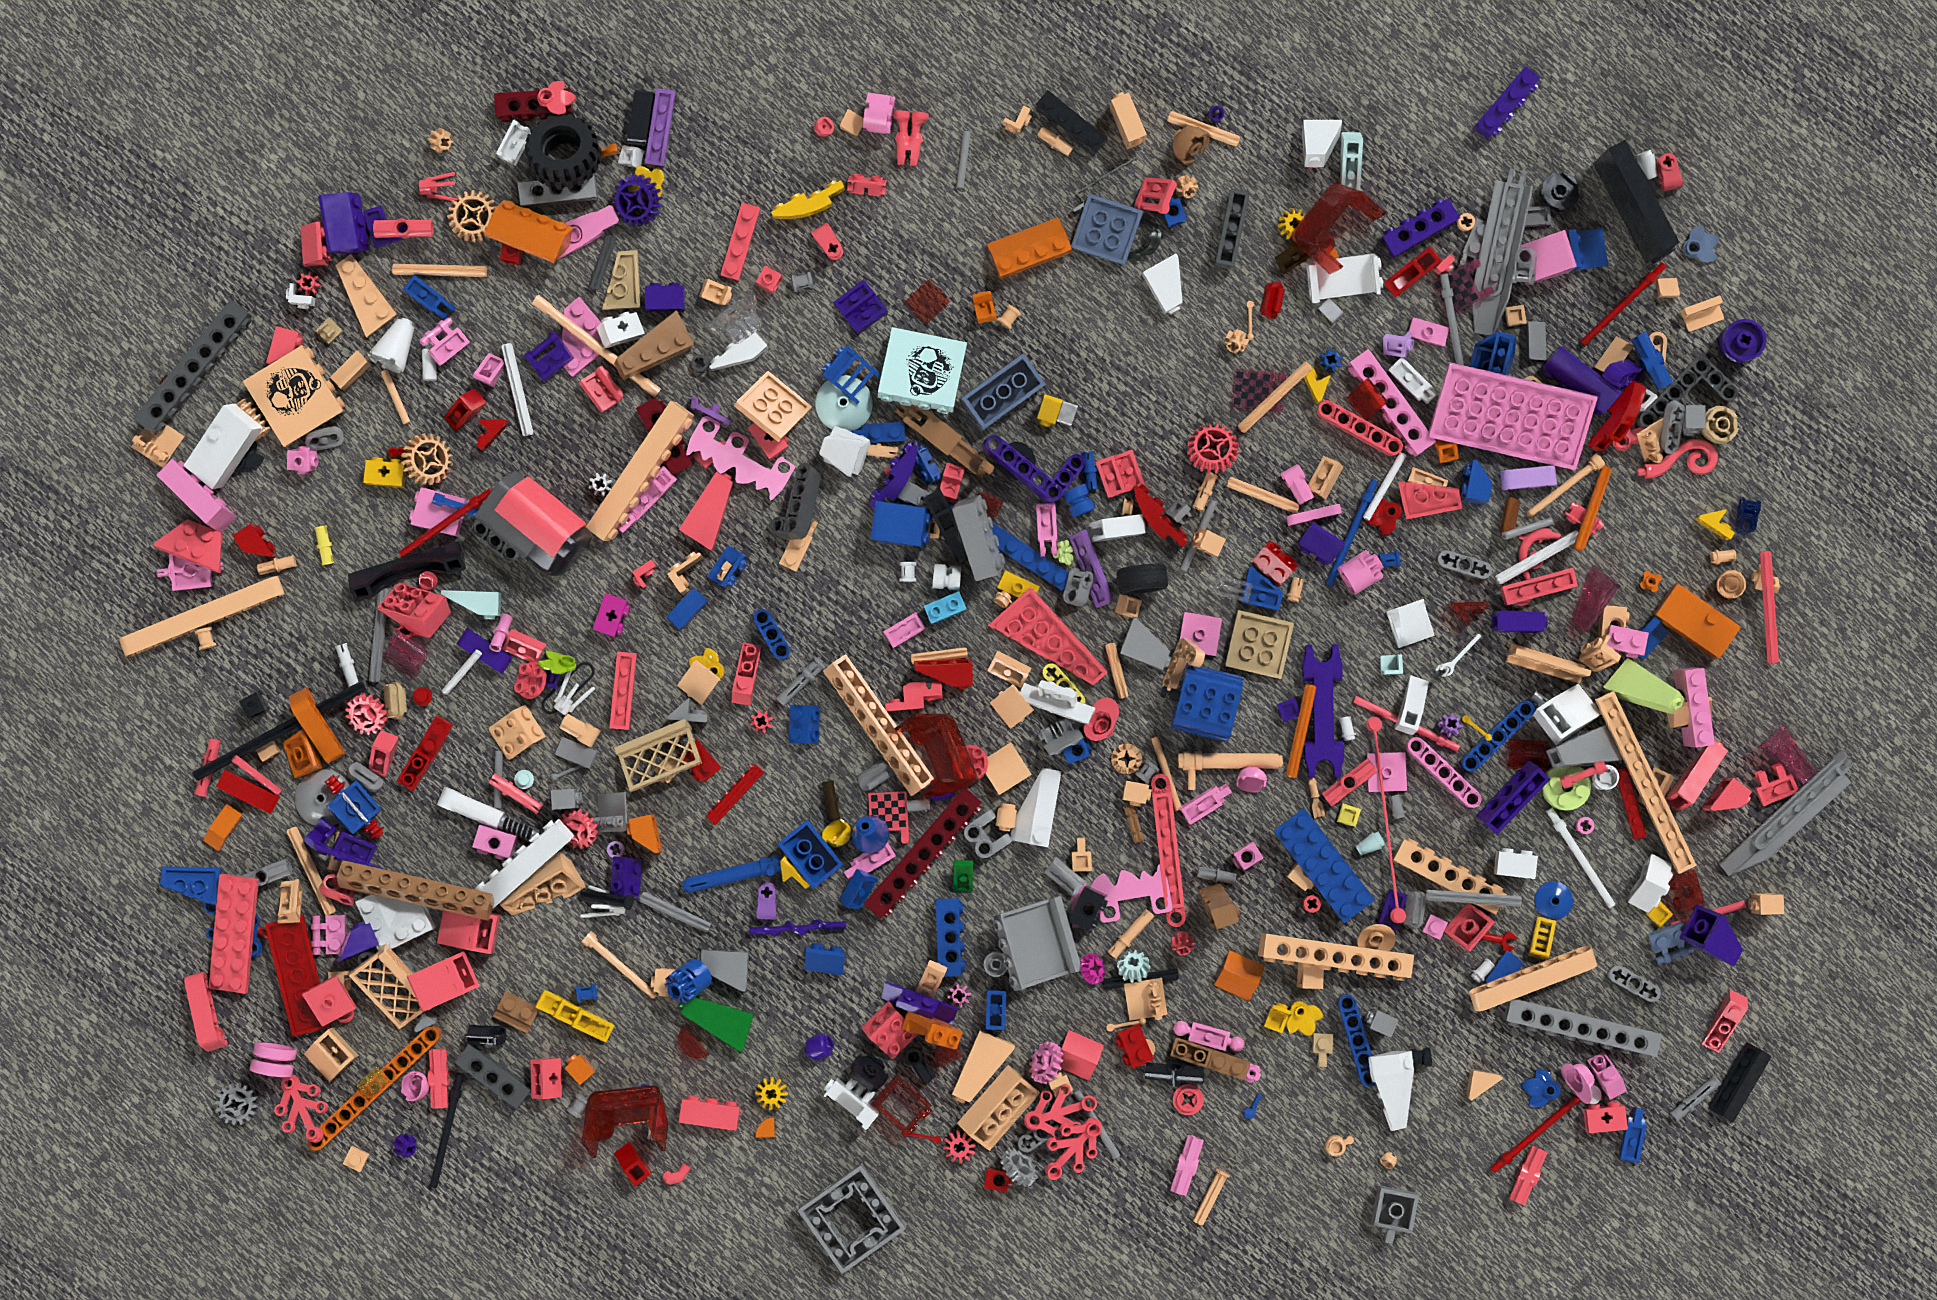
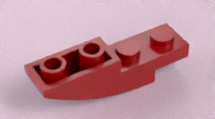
(1623, 415)
(1152, 512)
(425, 753)

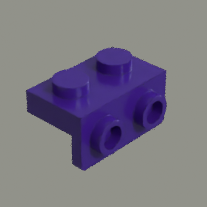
(626, 876)

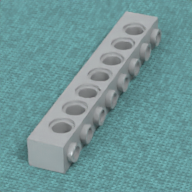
(1650, 1039)

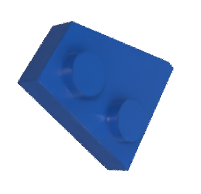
(1263, 592)

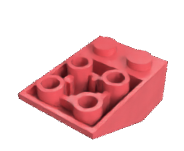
(415, 609)
(469, 932)
(443, 981)

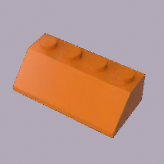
(529, 231)
(1029, 248)

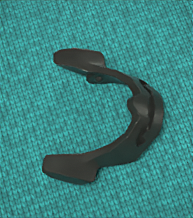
(1154, 240)

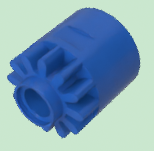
(688, 981)

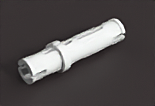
(347, 665)

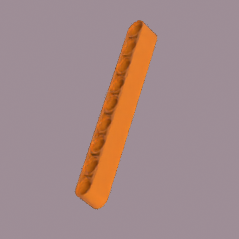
(397, 1069)

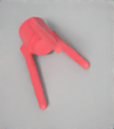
(429, 187)

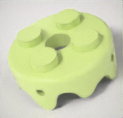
(1558, 797)

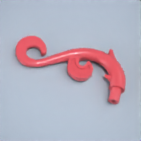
(1528, 540)

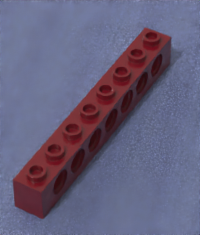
(874, 902)

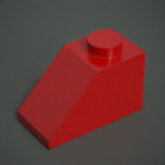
(464, 409)

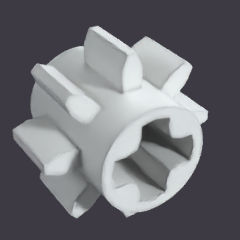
(599, 479)

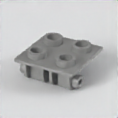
(1061, 739)
(611, 812)

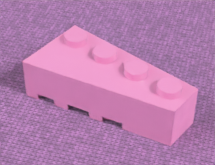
(196, 496)

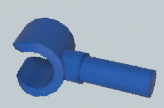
(1249, 1113)

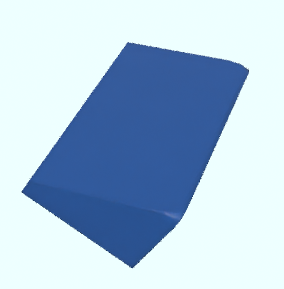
(858, 889)
(1507, 965)

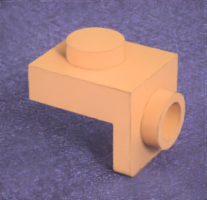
(1023, 119)
(715, 292)
(1756, 577)
(1058, 1081)

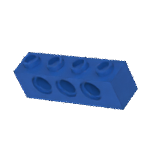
(943, 907)

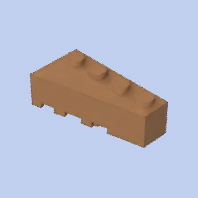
(656, 347)
(1218, 906)

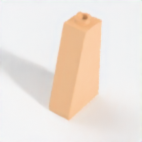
(982, 1062)

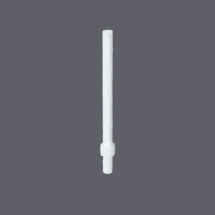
(1560, 826)

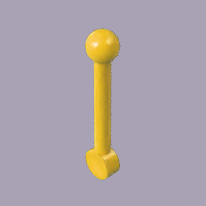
(1466, 719)

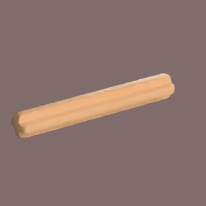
(1213, 132)
(1263, 495)

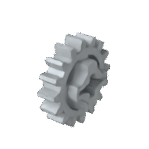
(234, 1096)
(1019, 1167)

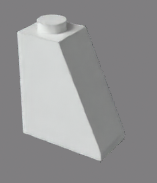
(1319, 140)
(1165, 284)
(1116, 528)

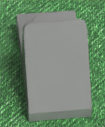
(683, 712)

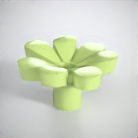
(1063, 552)

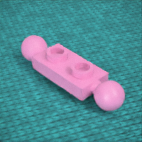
(1209, 1036)

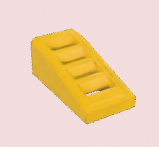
(1538, 954)

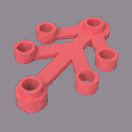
(299, 1106)
(1056, 1113)
(1074, 1145)

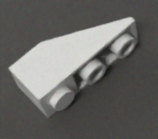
(740, 353)
(1412, 706)

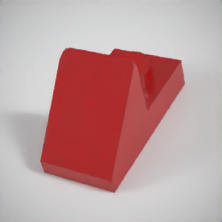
(494, 428)

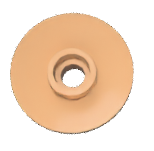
(1384, 938)

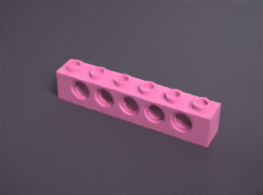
(1379, 376)

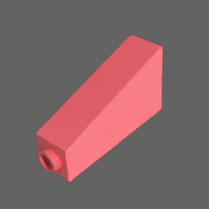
(708, 513)
(1696, 777)

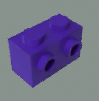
(664, 298)

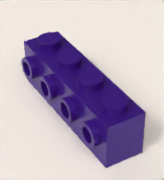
(1506, 103)

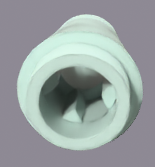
(1371, 843)

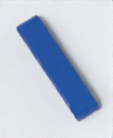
(1505, 731)
(1357, 1029)

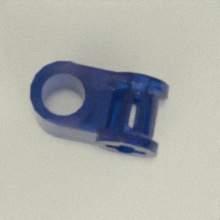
(1748, 512)

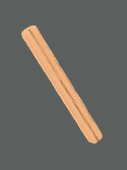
(439, 270)
(1274, 397)
(310, 869)

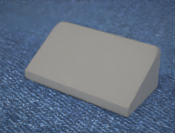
(1536, 341)

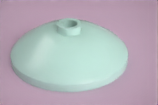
(848, 416)

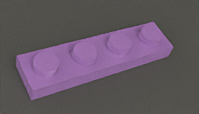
(660, 127)
(1089, 562)

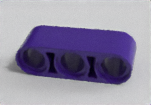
(1622, 373)
(470, 642)

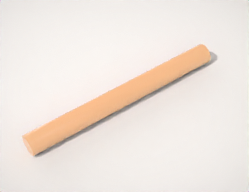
(1165, 770)

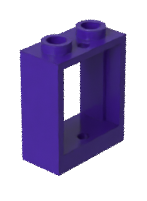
(1519, 621)

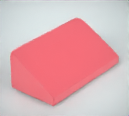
(523, 646)

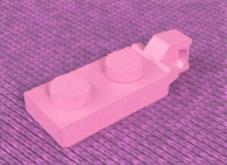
(1205, 803)
(870, 861)

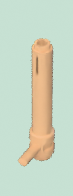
(1200, 760)

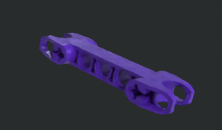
(1323, 744)

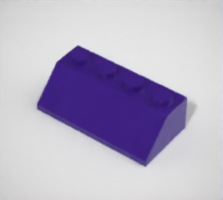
(1577, 376)

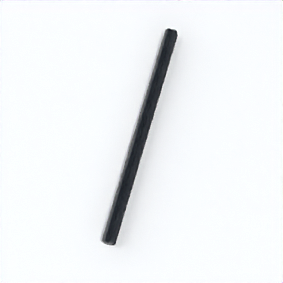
(275, 732)

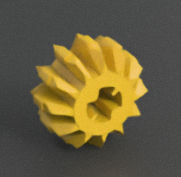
(1286, 221)
(769, 1086)

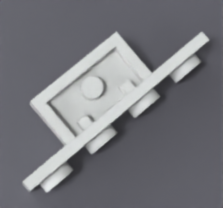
(1057, 701)

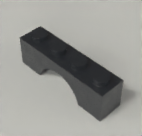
(1073, 123)

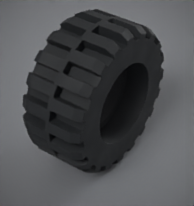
(567, 171)

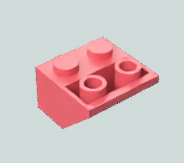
(314, 245)

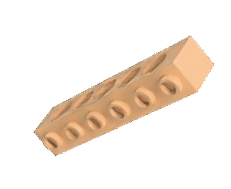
(1403, 856)

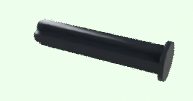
(606, 898)

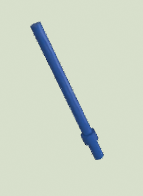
(1366, 498)

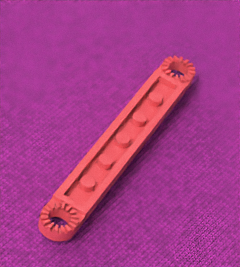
(1168, 848)

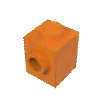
(579, 1068)

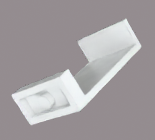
(1357, 276)

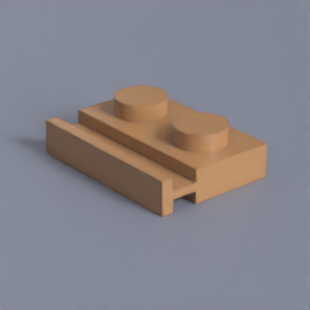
(516, 1012)

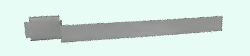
(1082, 205)

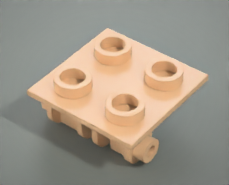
(1649, 441)
(158, 447)
(1145, 999)

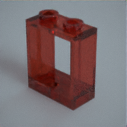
(888, 1089)

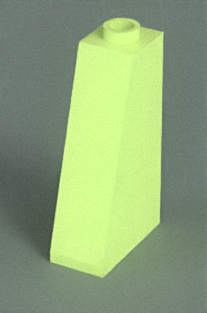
(1643, 688)

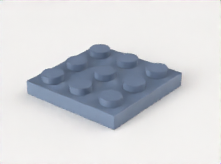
(1107, 229)

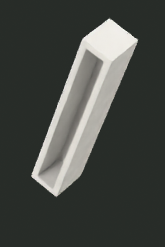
(527, 861)

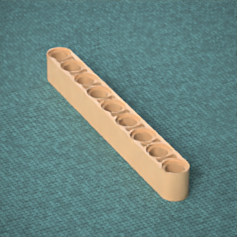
(201, 615)

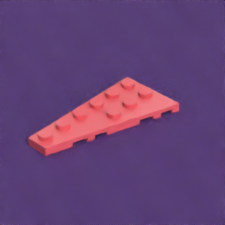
(1042, 631)

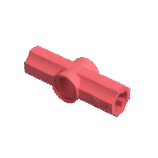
(390, 228)
(1340, 790)
(438, 1078)
(1528, 1175)

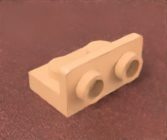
(1598, 655)

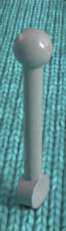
(554, 777)

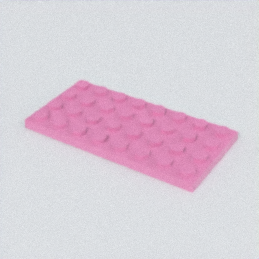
(1512, 416)

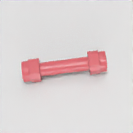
(1599, 767)

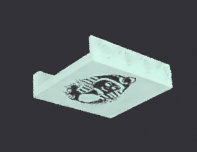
(921, 370)

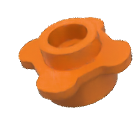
(1655, 581)

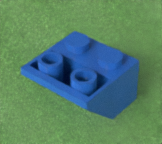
(1476, 484)
(824, 959)

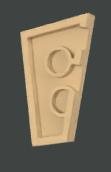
(625, 283)

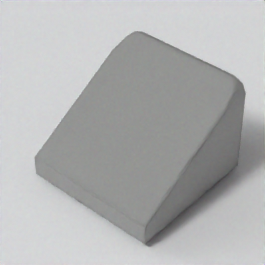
(425, 1020)

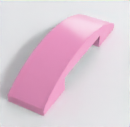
(658, 487)

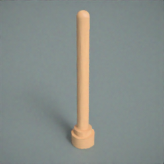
(1595, 463)
(591, 941)

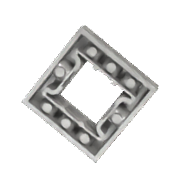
(846, 1254)

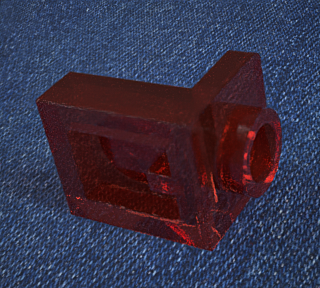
(993, 503)
(946, 1055)

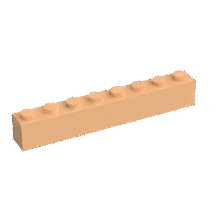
(640, 471)

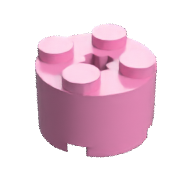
(878, 113)

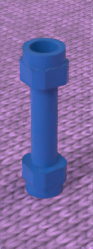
(440, 500)

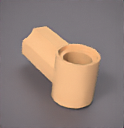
(582, 731)

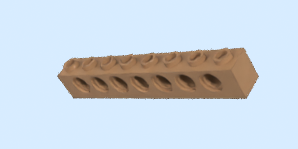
(415, 890)

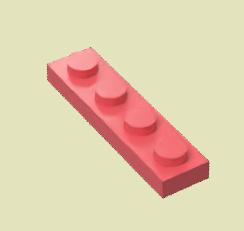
(740, 241)
(1539, 586)
(623, 690)

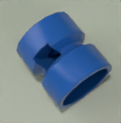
(1078, 499)

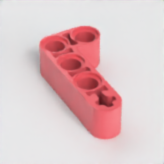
(203, 1012)

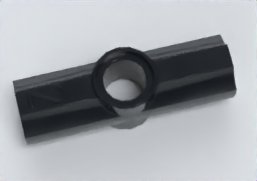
(1174, 1073)

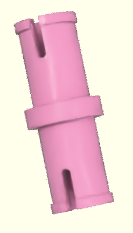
(500, 632)

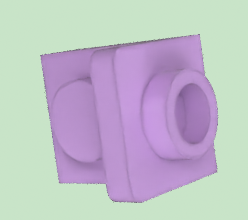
(1397, 345)

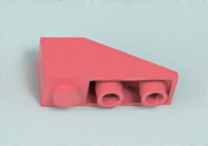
(746, 674)
(1725, 1020)

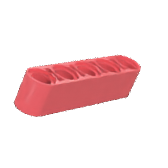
(1369, 428)

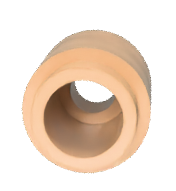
(1006, 817)

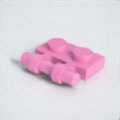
(449, 345)
(335, 933)

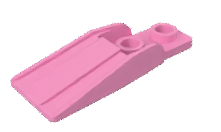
(590, 227)

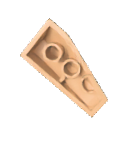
(551, 880)

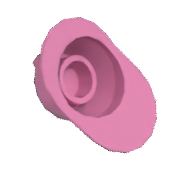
(1579, 1079)

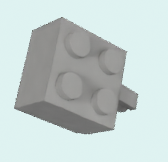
(1394, 1211)

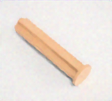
(1210, 1197)

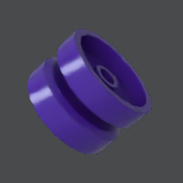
(1752, 336)

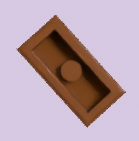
(1509, 515)

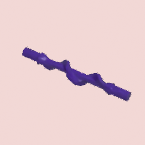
(799, 929)

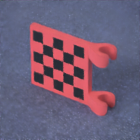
(892, 809)

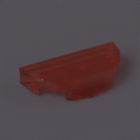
(690, 1044)

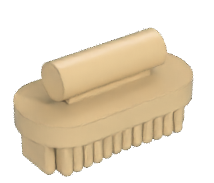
(395, 700)

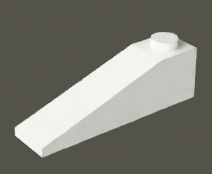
(1394, 1079)

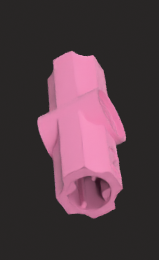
(1187, 1165)

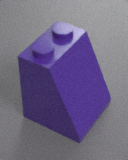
(1712, 935)

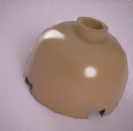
(1189, 142)

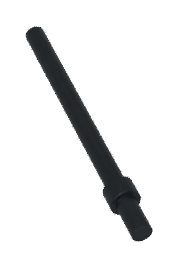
(455, 1094)

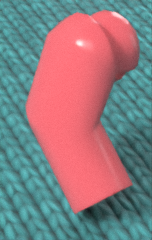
(676, 1177)

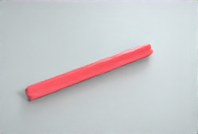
(1769, 606)

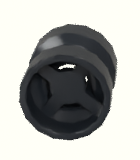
(1421, 1057)

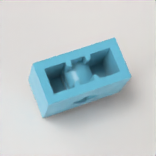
(945, 607)

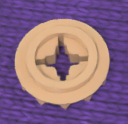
(1132, 752)

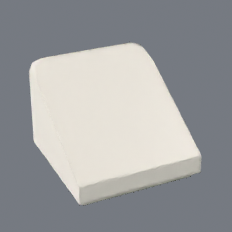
(631, 156)

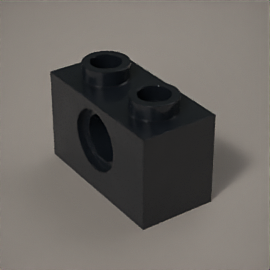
(1080, 917)

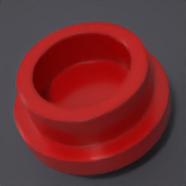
(422, 696)

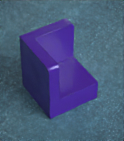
(321, 833)

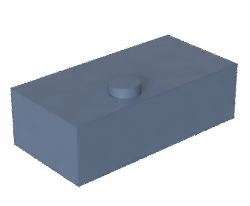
(1002, 391)

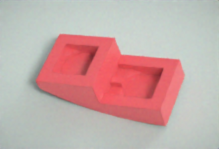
(951, 482)

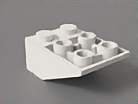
(1566, 714)

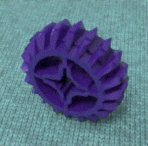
(645, 188)

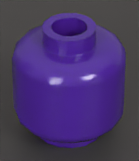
(819, 1047)

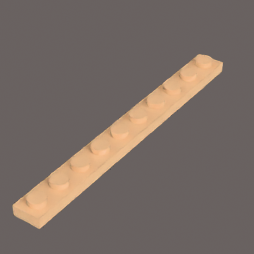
(1645, 782)

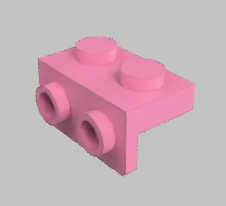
(1627, 641)

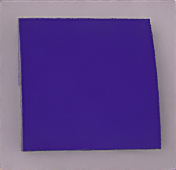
(860, 307)

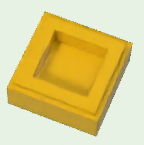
(1659, 914)

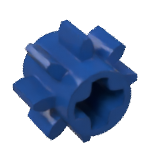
(1324, 362)

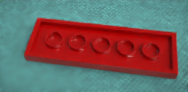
(295, 972)

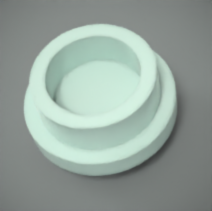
(524, 779)

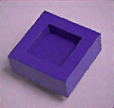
(1288, 709)

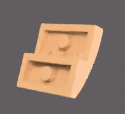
(1006, 768)

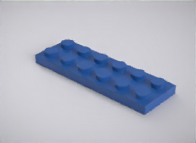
(1323, 865)

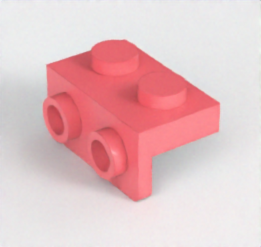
(602, 389)

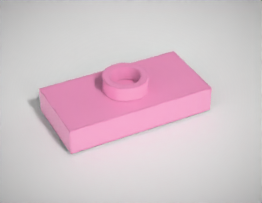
(1428, 332)
(904, 630)

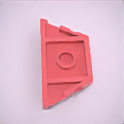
(194, 543)

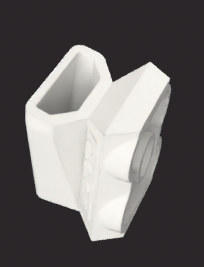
(845, 450)

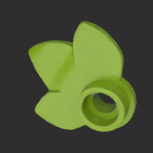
(558, 663)

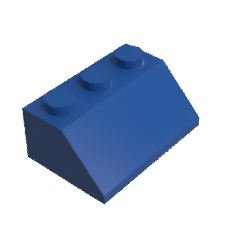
(810, 854)

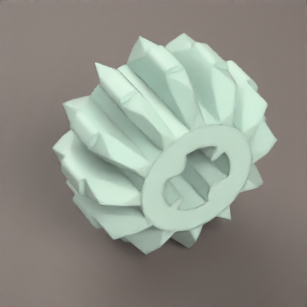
(1133, 966)

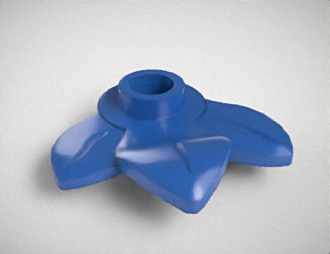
(1538, 1088)

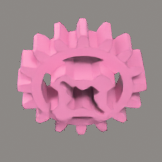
(1046, 1062)

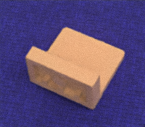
(677, 569)

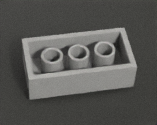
(978, 537)

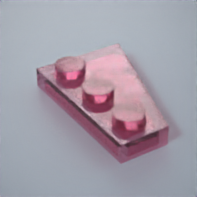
(1788, 754)

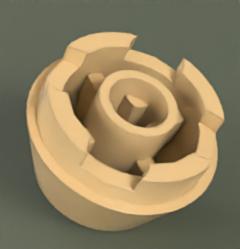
(1720, 425)

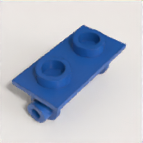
(928, 473)

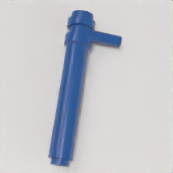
(763, 866)

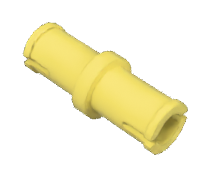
(324, 545)

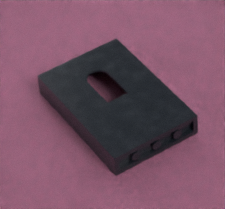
(1636, 203)

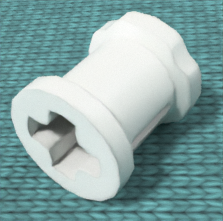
(907, 572)

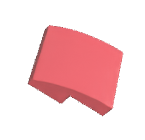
(1120, 473)

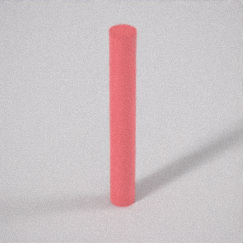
(256, 775)

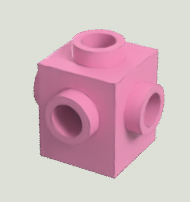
(302, 460)

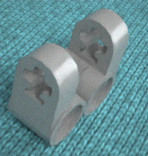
(983, 838)

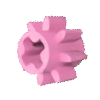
(954, 992)

